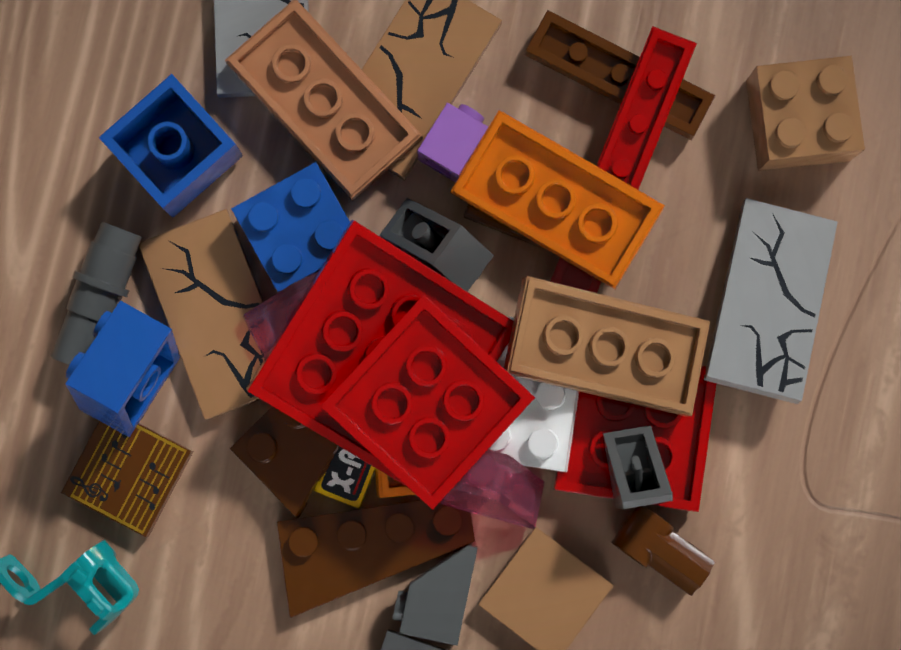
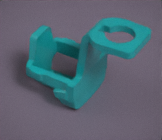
(96, 563)

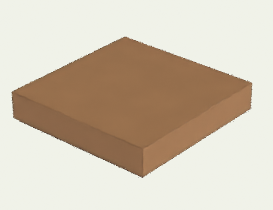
(545, 593)

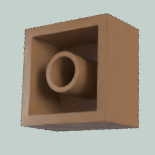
(805, 113)

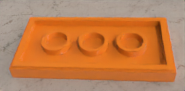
(557, 199)

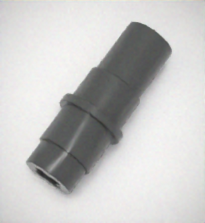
(96, 289)

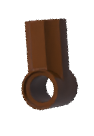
(654, 544)

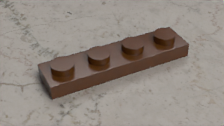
(608, 69)

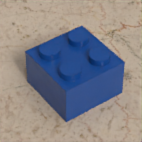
(171, 146)
(293, 225)
(122, 367)

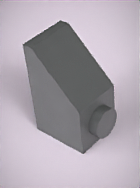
(437, 243)
(438, 599)

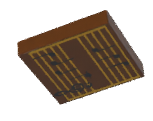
(127, 475)

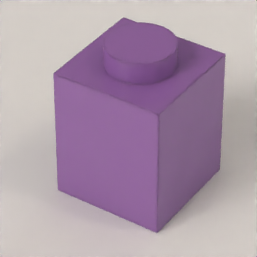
(452, 140)

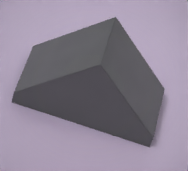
(636, 468)

